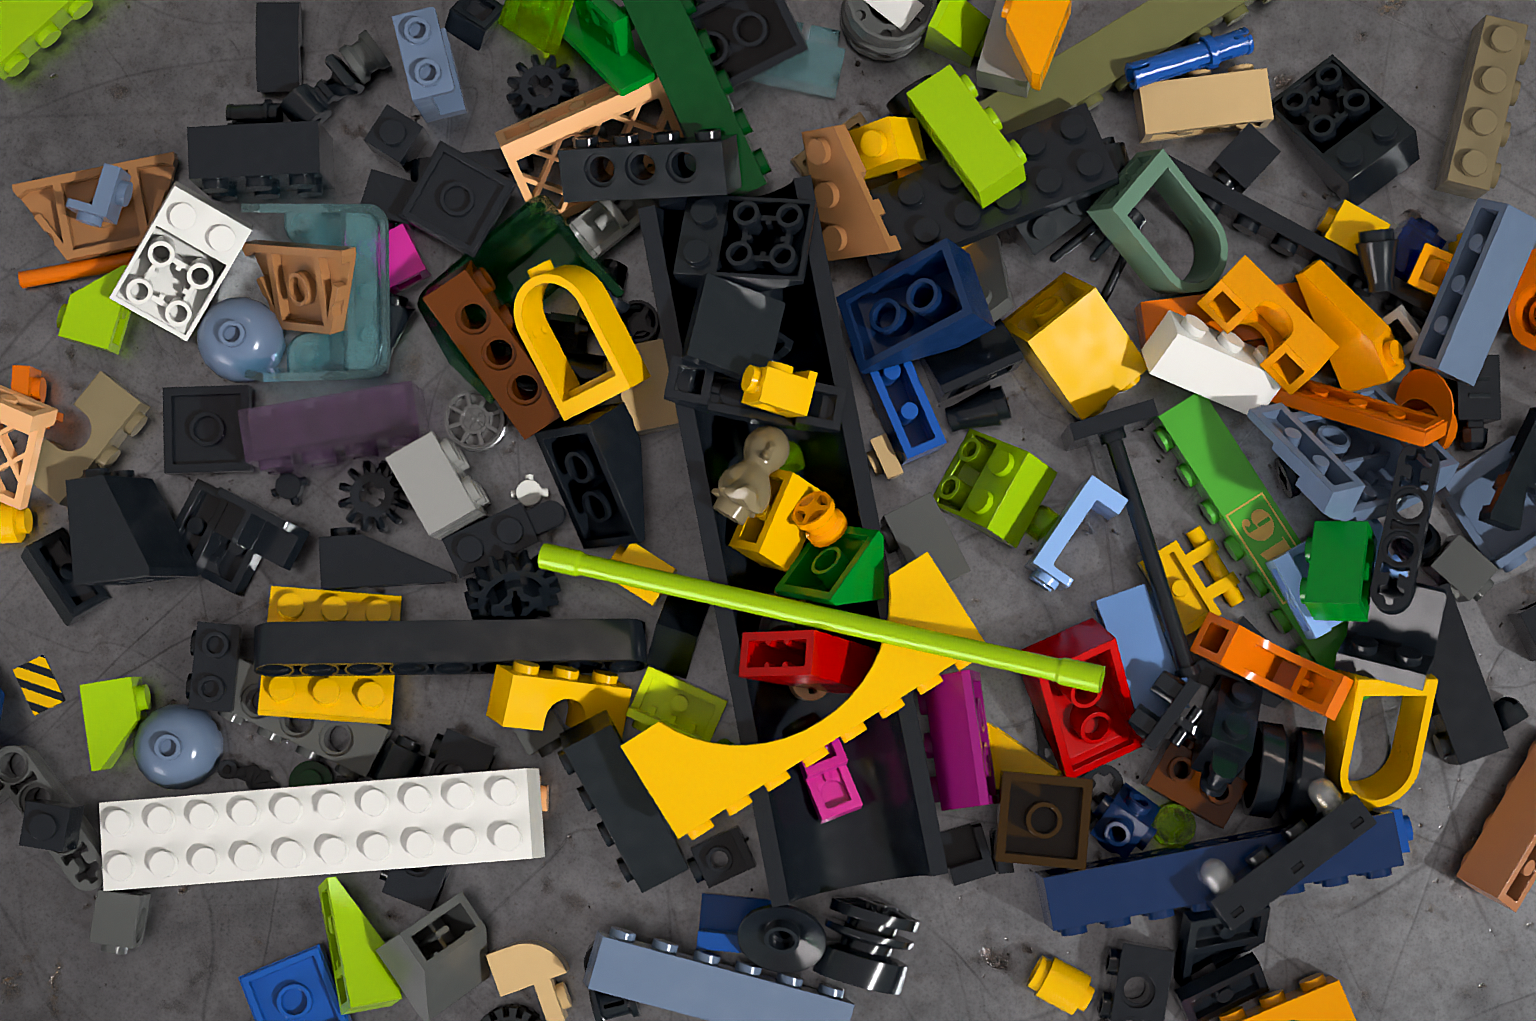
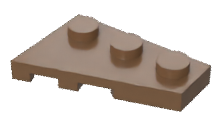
(845, 207)

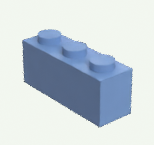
(1140, 640)

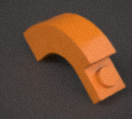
(1271, 666)

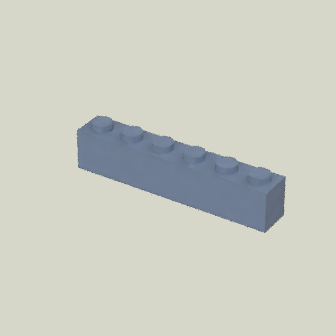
(702, 985)

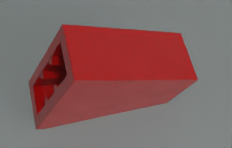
(805, 660)

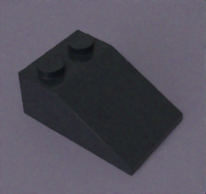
(598, 474)

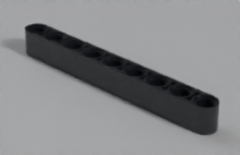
(446, 646)

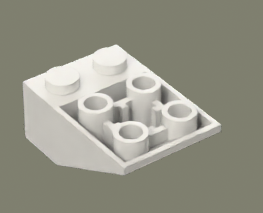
(181, 261)

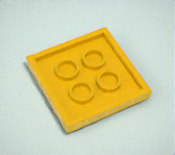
(329, 697)

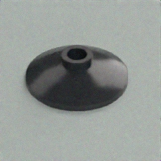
(781, 938)

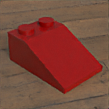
(1080, 724)

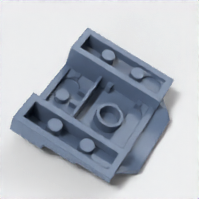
(1343, 466)

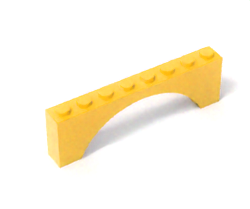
(702, 778)

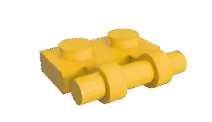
(1189, 593)

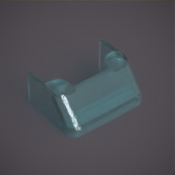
(364, 345)

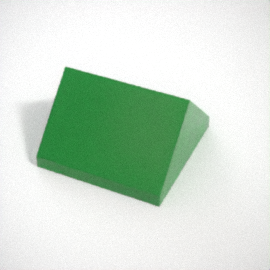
(838, 573)

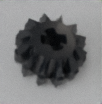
(545, 76)
(367, 510)

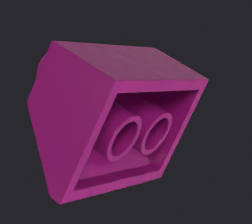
(959, 742)

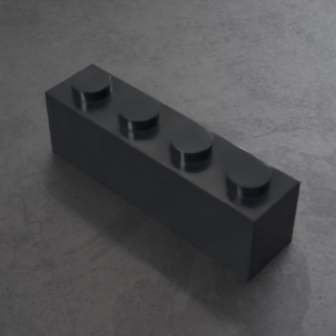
(1462, 705)
(622, 801)

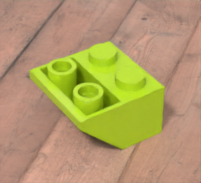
(994, 487)

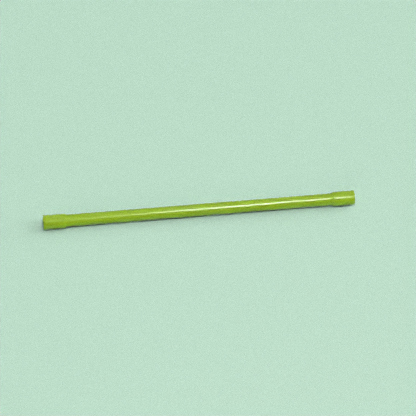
(1061, 670)

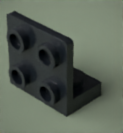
(1396, 646)

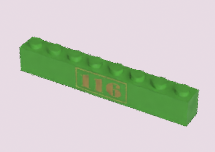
(1242, 508)

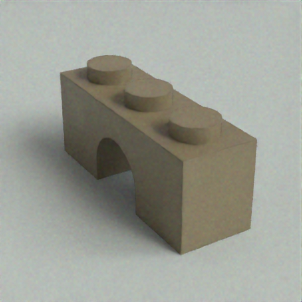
(112, 415)

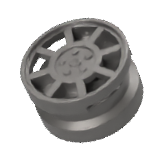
(474, 421)

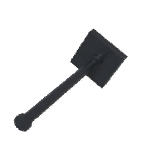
(1110, 431)

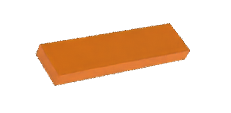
(1365, 413)

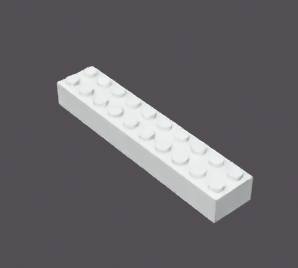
(322, 829)

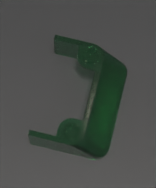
(519, 243)

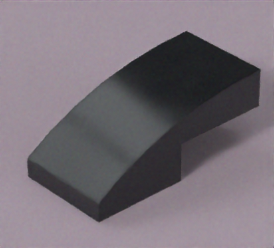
(278, 46)

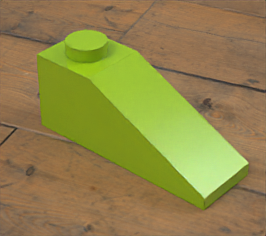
(357, 968)

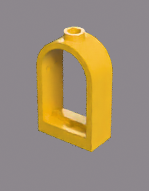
(547, 354)
(1407, 748)

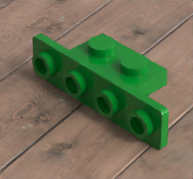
(605, 40)

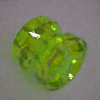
(1167, 824)

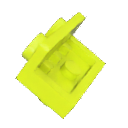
(676, 704)

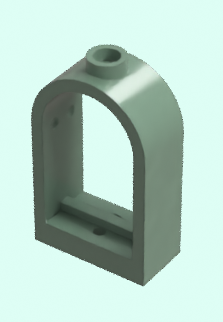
(1209, 238)

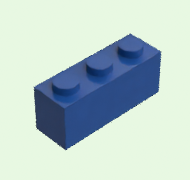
(904, 411)

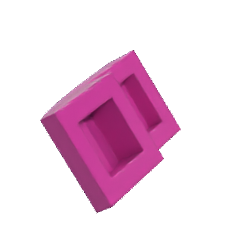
(831, 784)

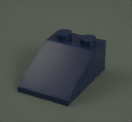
(916, 308)

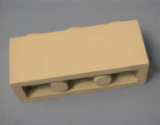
(1204, 104)

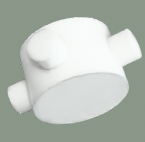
(529, 492)

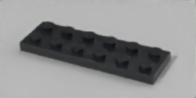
(933, 203)

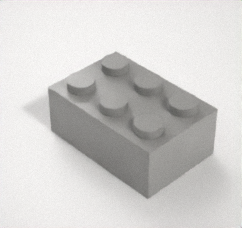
(437, 485)

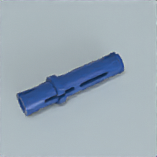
(1204, 53)

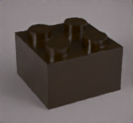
(1043, 820)

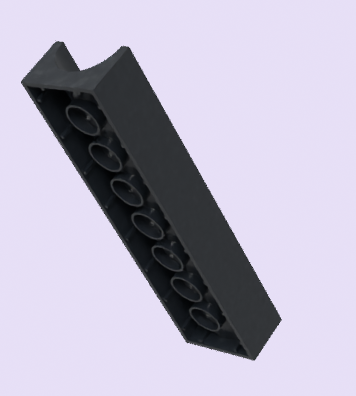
(898, 824)

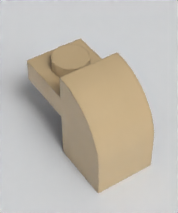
(530, 964)

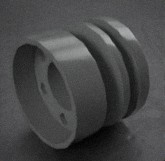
(878, 36)

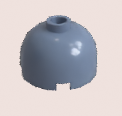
(239, 337)
(178, 746)

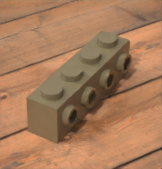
(1482, 106)

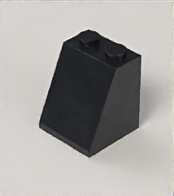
(123, 531)

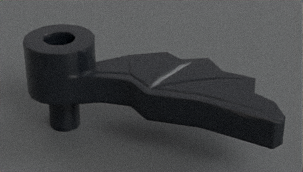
(252, 775)

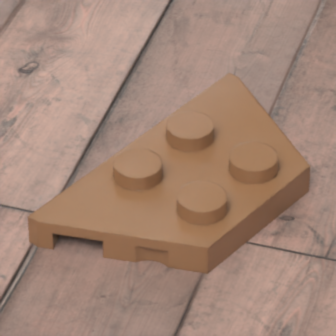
(78, 241)
(305, 283)

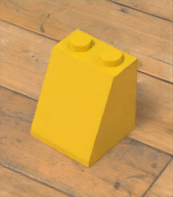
(1076, 345)

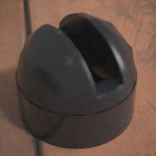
(1509, 712)

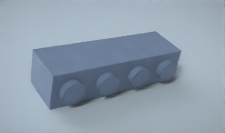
(1476, 291)

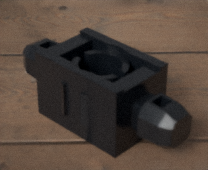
(1477, 404)

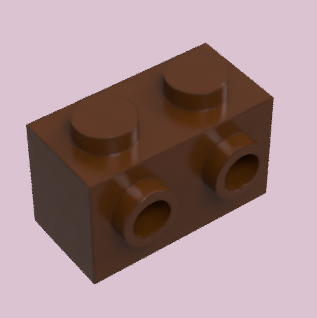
(1177, 782)

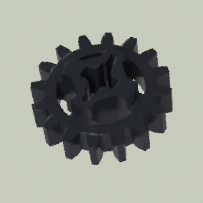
(511, 589)

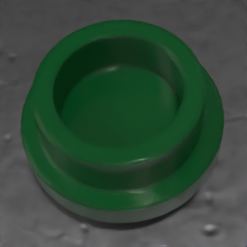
(309, 774)

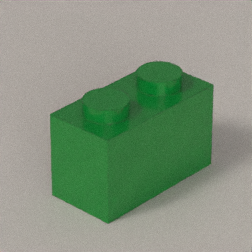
(1339, 570)

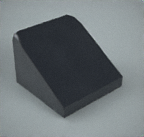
(473, 21)

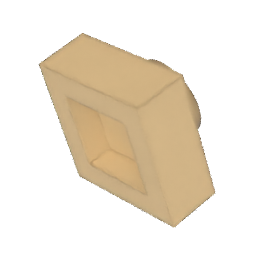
(884, 458)

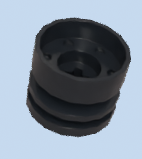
(866, 945)

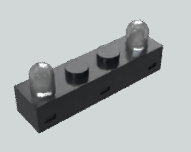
(1290, 860)

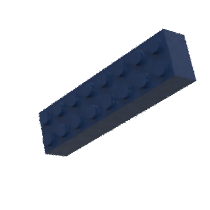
(1170, 878)

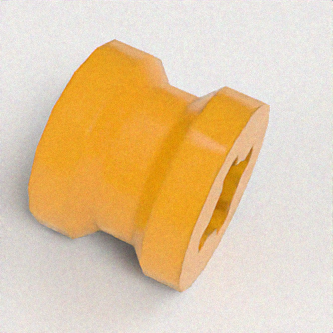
(820, 519)

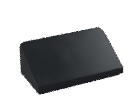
(51, 566)

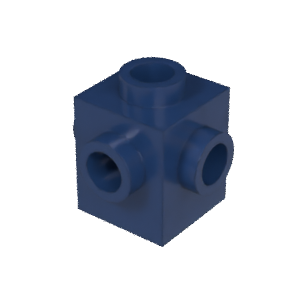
(1125, 821)

